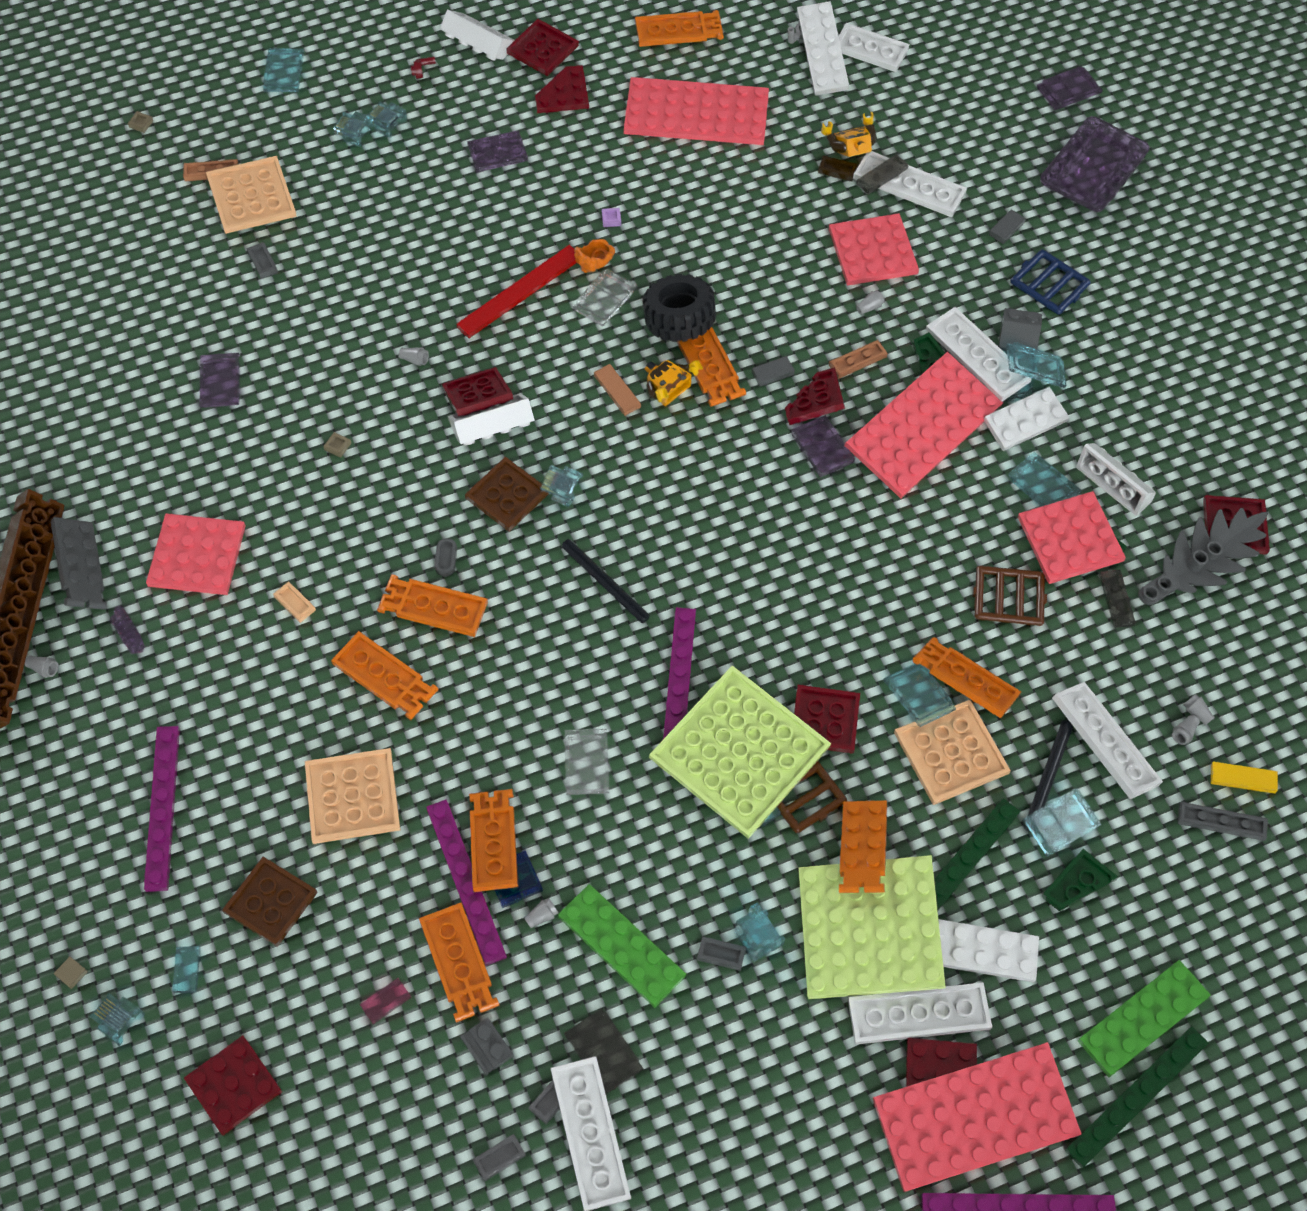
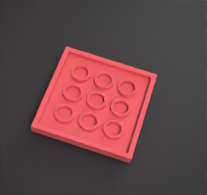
(873, 249)
(1071, 537)
(196, 554)

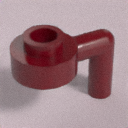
(417, 67)

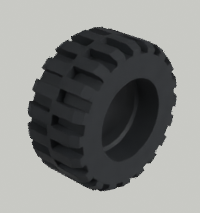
(679, 307)

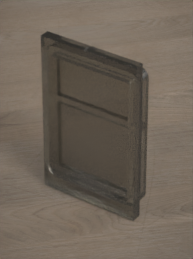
(601, 1038)

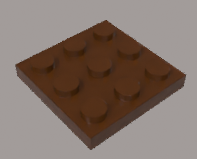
(506, 494)
(270, 901)

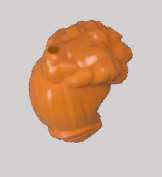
(594, 255)

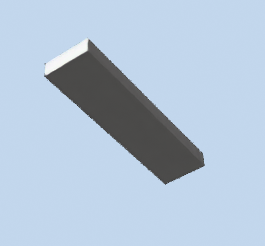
(1222, 821)

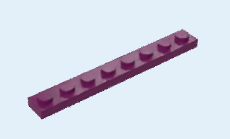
(680, 668)
(162, 809)
(461, 872)
(1016, 1202)

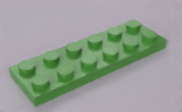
(622, 945)
(1144, 1018)

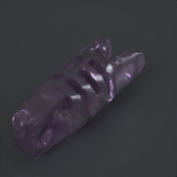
(127, 631)

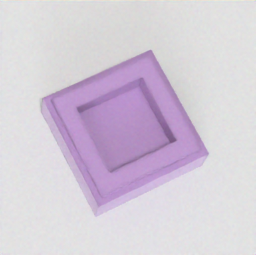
(611, 217)

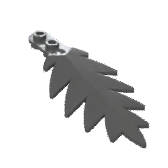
(1206, 556)

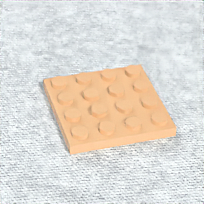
(251, 194)
(952, 753)
(352, 796)

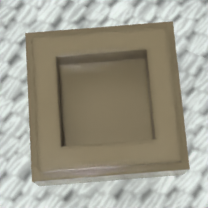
(140, 122)
(337, 444)
(70, 972)

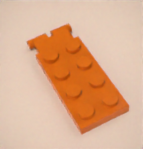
(678, 28)
(718, 375)
(433, 605)
(383, 675)
(967, 677)
(493, 841)
(863, 846)
(458, 961)

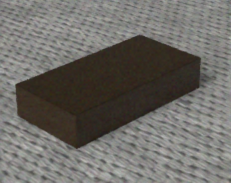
(837, 168)

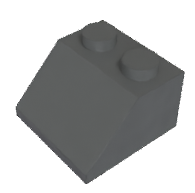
(1020, 328)

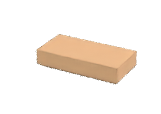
(294, 602)

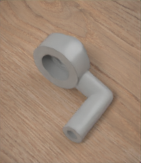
(792, 37)

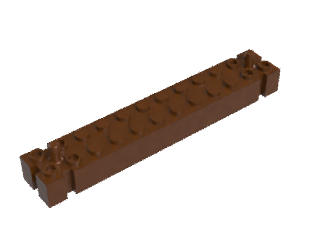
(22, 580)

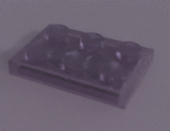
(497, 151)
(822, 446)

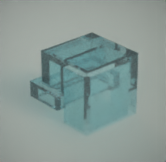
(758, 933)

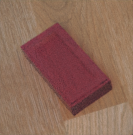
(385, 1001)

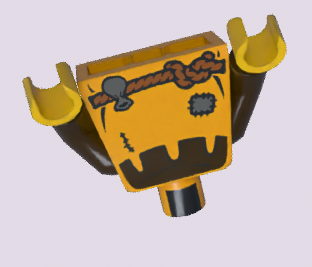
(852, 141)
(669, 379)

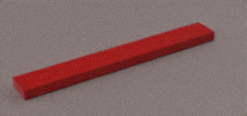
(517, 292)

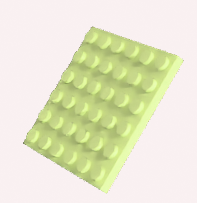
(740, 751)
(871, 939)

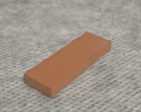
(198, 170)
(858, 359)
(617, 389)

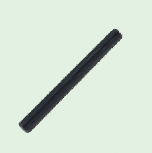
(605, 580)
(1051, 768)

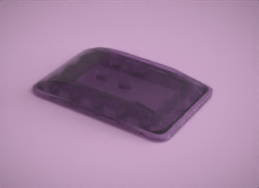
(1094, 164)

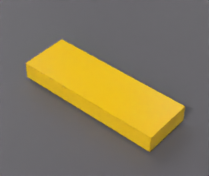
(1244, 777)

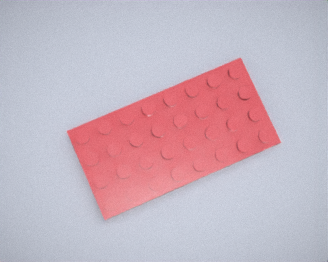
(696, 111)
(923, 424)
(976, 1116)

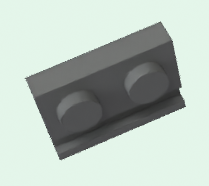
(486, 1046)

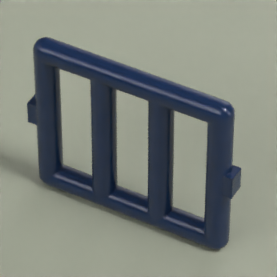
(1055, 263)

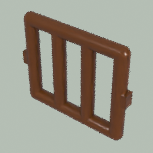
(1019, 618)
(821, 814)

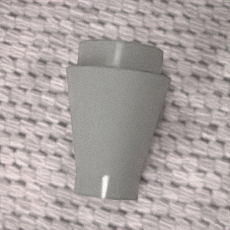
(870, 302)
(417, 356)
(44, 666)
(1197, 707)
(1185, 730)
(541, 913)

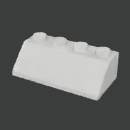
(476, 34)
(492, 420)
(1115, 478)

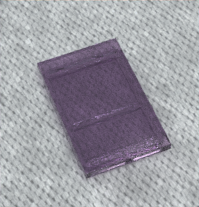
(1069, 87)
(219, 380)

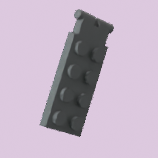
(78, 563)

